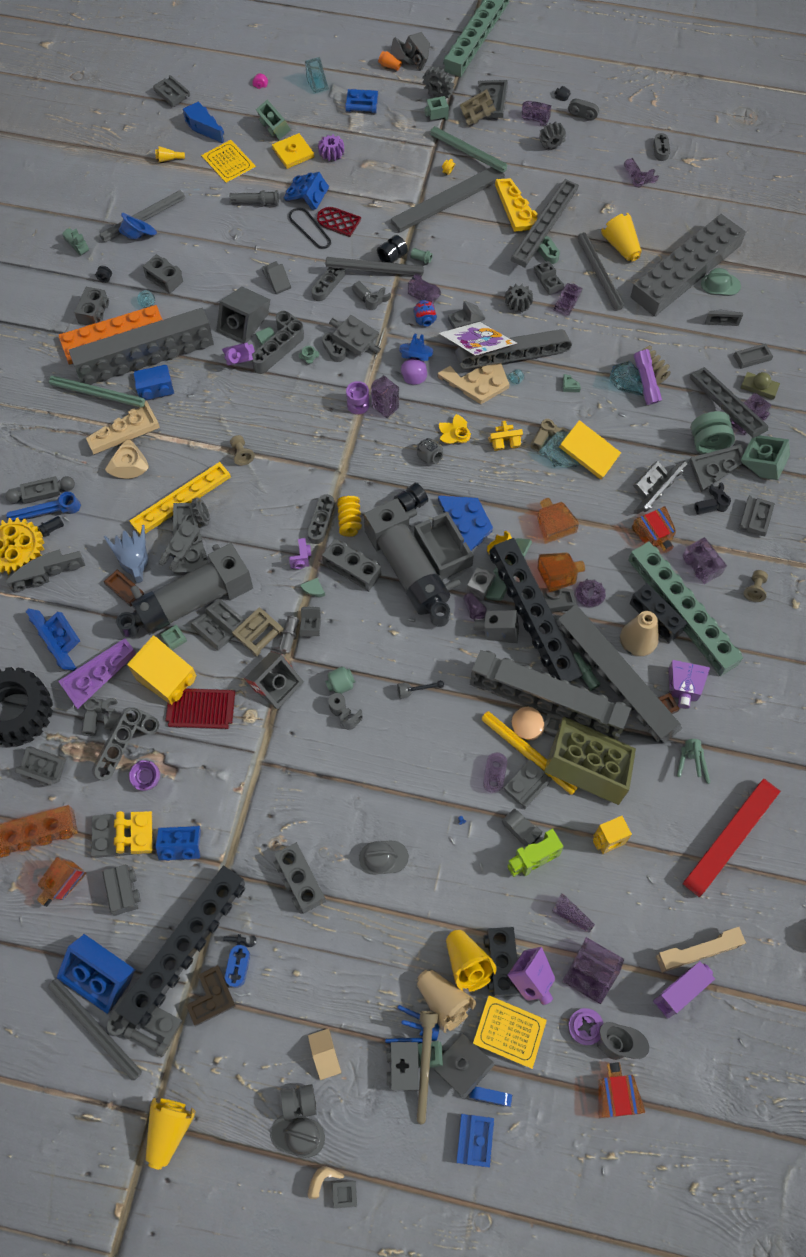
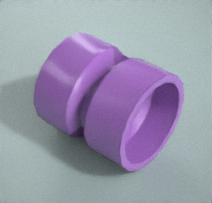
(357, 397)

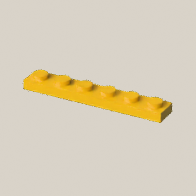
(195, 488)

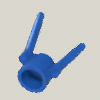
(435, 1031)

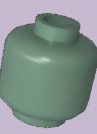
(340, 680)

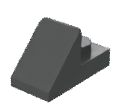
(276, 277)
(468, 315)

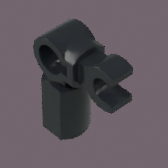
(720, 502)

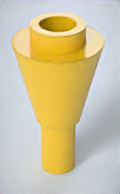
(165, 154)

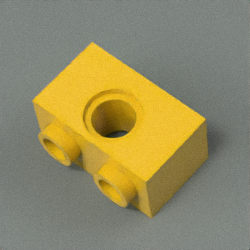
(611, 835)

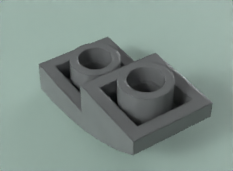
(547, 275)

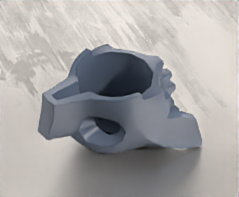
(131, 553)

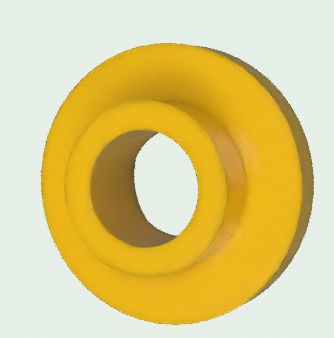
(448, 166)

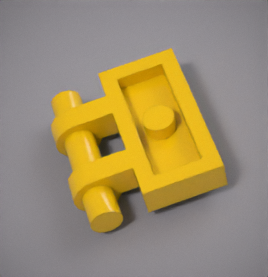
(140, 832)

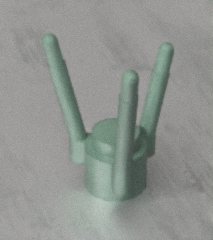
(694, 751)

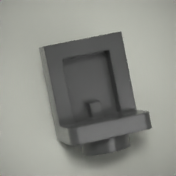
(310, 621)

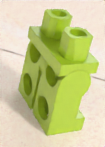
(536, 854)

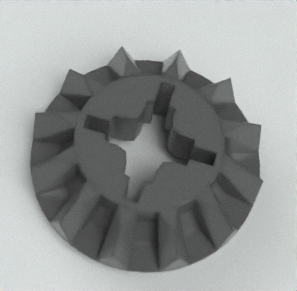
(200, 511)

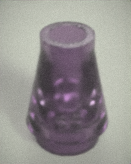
(475, 607)

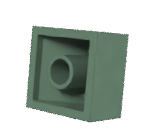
(767, 456)

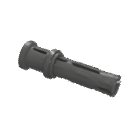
(262, 197)

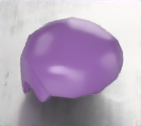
(414, 371)
(144, 775)

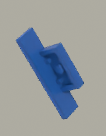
(57, 635)

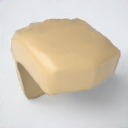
(318, 1178)

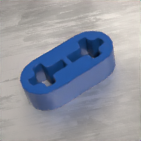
(232, 965)
(491, 1096)

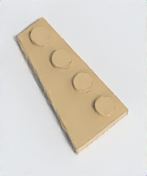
(135, 424)

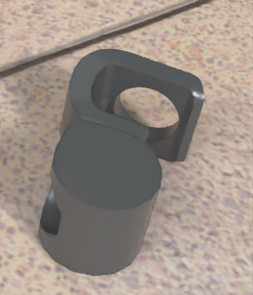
(338, 707)

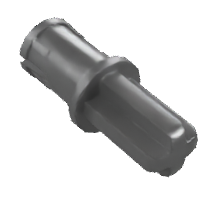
(288, 634)

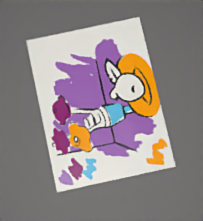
(477, 338)

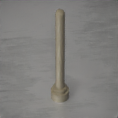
(428, 1021)

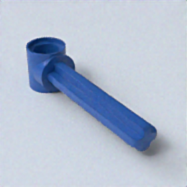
(46, 508)

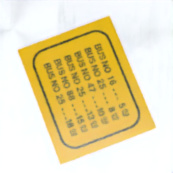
(228, 161)
(510, 1032)

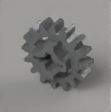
(438, 82)

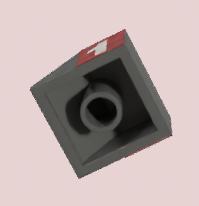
(274, 679)

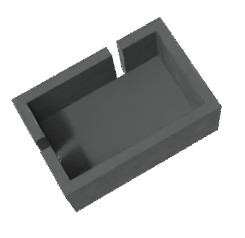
(443, 545)

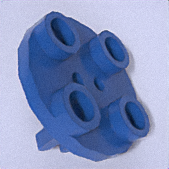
(416, 349)

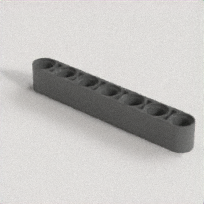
(527, 347)

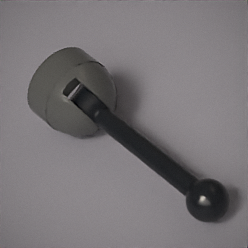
(405, 690)

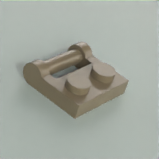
(253, 627)

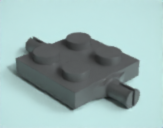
(355, 335)

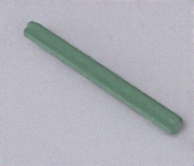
(469, 149)
(97, 391)

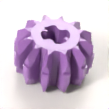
(331, 147)

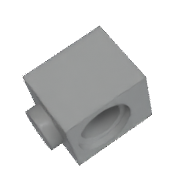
(480, 590)

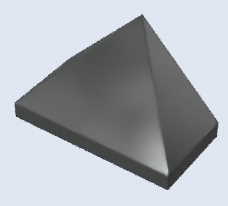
(399, 53)
(723, 317)

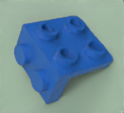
(310, 187)
(153, 382)

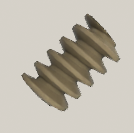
(661, 372)

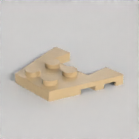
(479, 384)

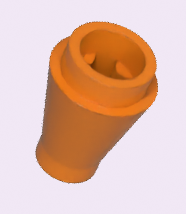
(389, 61)

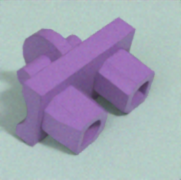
(238, 353)

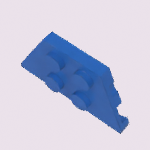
(468, 518)

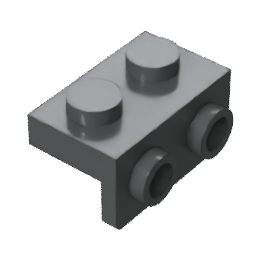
(41, 766)

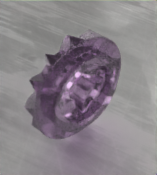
(582, 593)

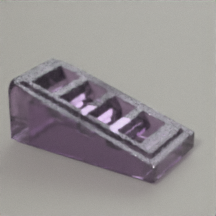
(571, 913)

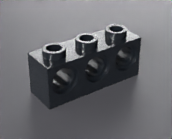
(669, 621)
(506, 951)

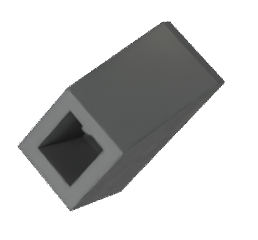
(418, 49)

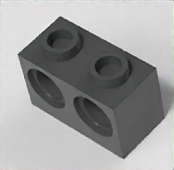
(163, 273)
(91, 306)

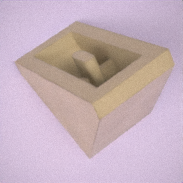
(324, 1054)

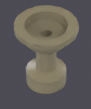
(243, 456)
(756, 592)

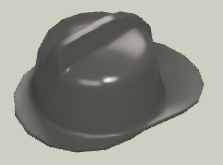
(383, 857)
(622, 1041)
(298, 1136)

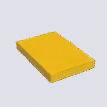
(590, 449)

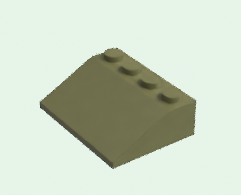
(591, 761)

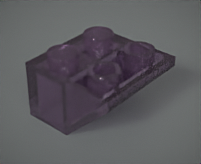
(593, 970)

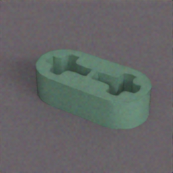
(550, 248)

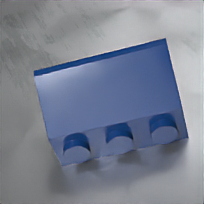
(95, 973)

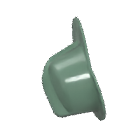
(720, 282)

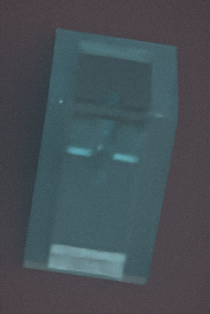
(315, 75)

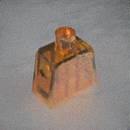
(556, 521)
(559, 570)

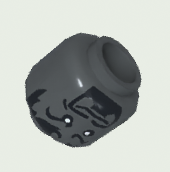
(430, 451)

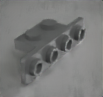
(654, 482)

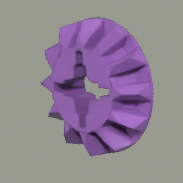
(589, 1016)

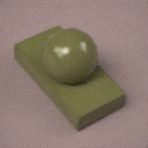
(760, 384)

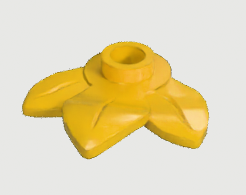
(452, 431)

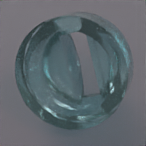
(513, 377)

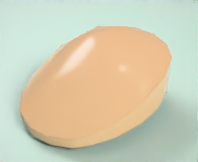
(528, 723)

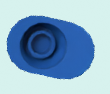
(135, 228)

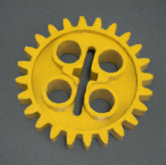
(15, 546)

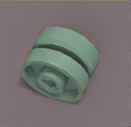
(712, 432)

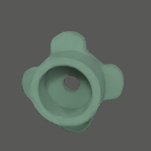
(308, 354)

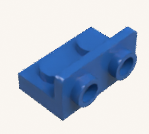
(178, 843)

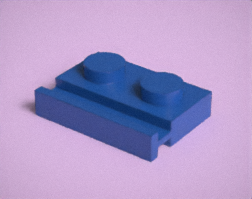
(475, 1140)

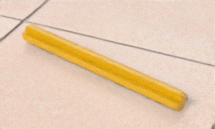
(523, 747)

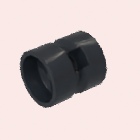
(392, 249)
(413, 497)

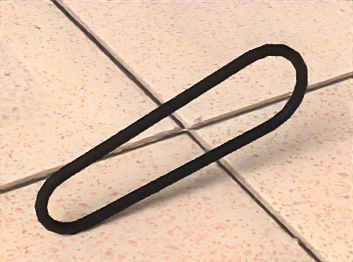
(303, 209)

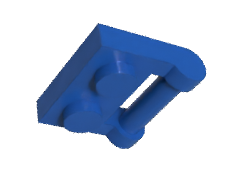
(362, 100)

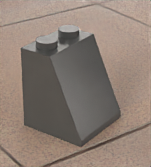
(242, 314)

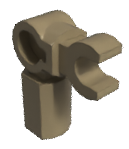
(546, 429)

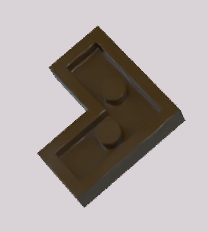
(217, 997)

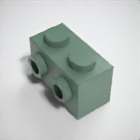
(273, 120)

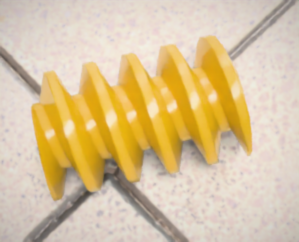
(349, 515)

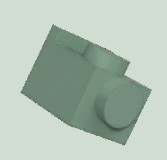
(437, 108)

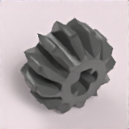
(552, 135)
(518, 297)

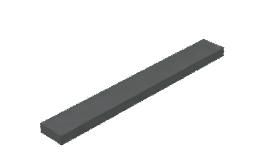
(446, 199)
(544, 223)

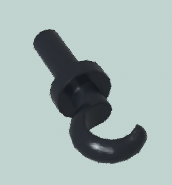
(238, 939)

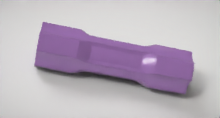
(644, 365)

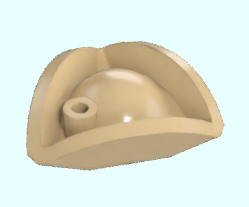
(127, 462)

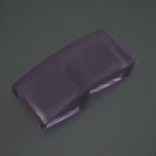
(568, 299)

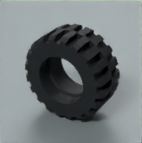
(34, 715)

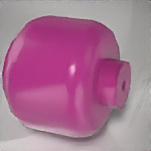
(260, 81)

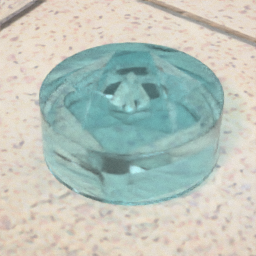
(146, 299)

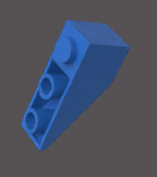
(201, 122)

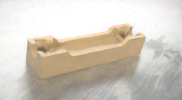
(676, 958)

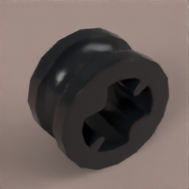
(103, 274)

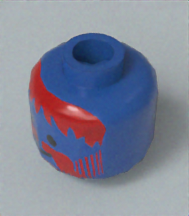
(425, 313)

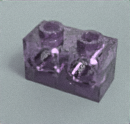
(385, 396)
(758, 406)
(707, 558)

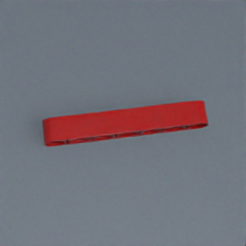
(731, 838)

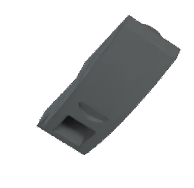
(38, 570)

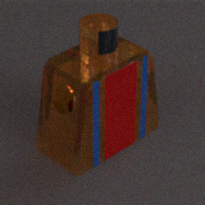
(656, 528)
(59, 880)
(618, 1094)

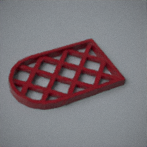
(338, 230)

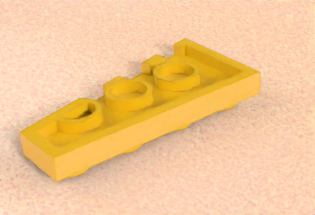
(516, 207)

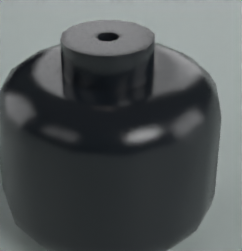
(562, 93)

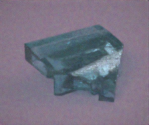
(556, 454)

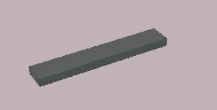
(729, 402)

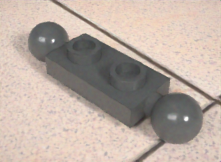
(40, 489)

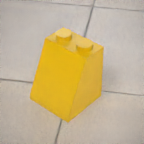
(161, 670)

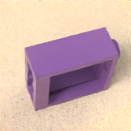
(684, 989)

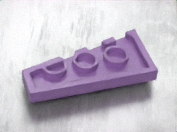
(94, 674)

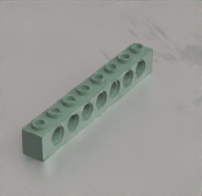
(473, 36)
(696, 631)

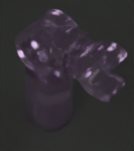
(639, 177)

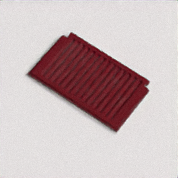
(202, 709)

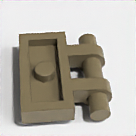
(476, 104)

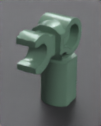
(76, 240)

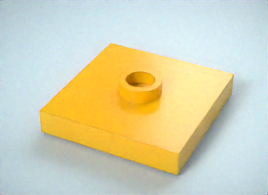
(293, 150)

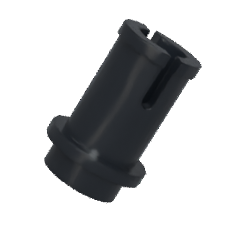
(51, 525)

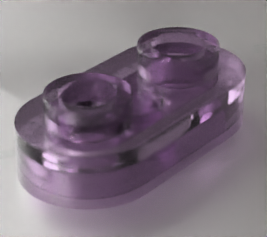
(495, 773)

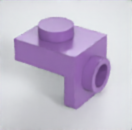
(301, 561)

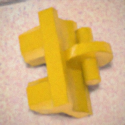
(513, 436)

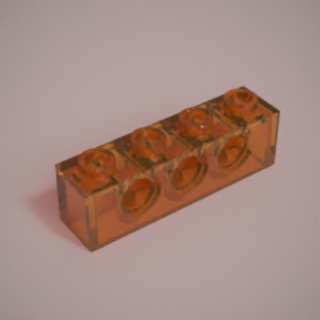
(41, 821)

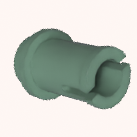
(421, 255)

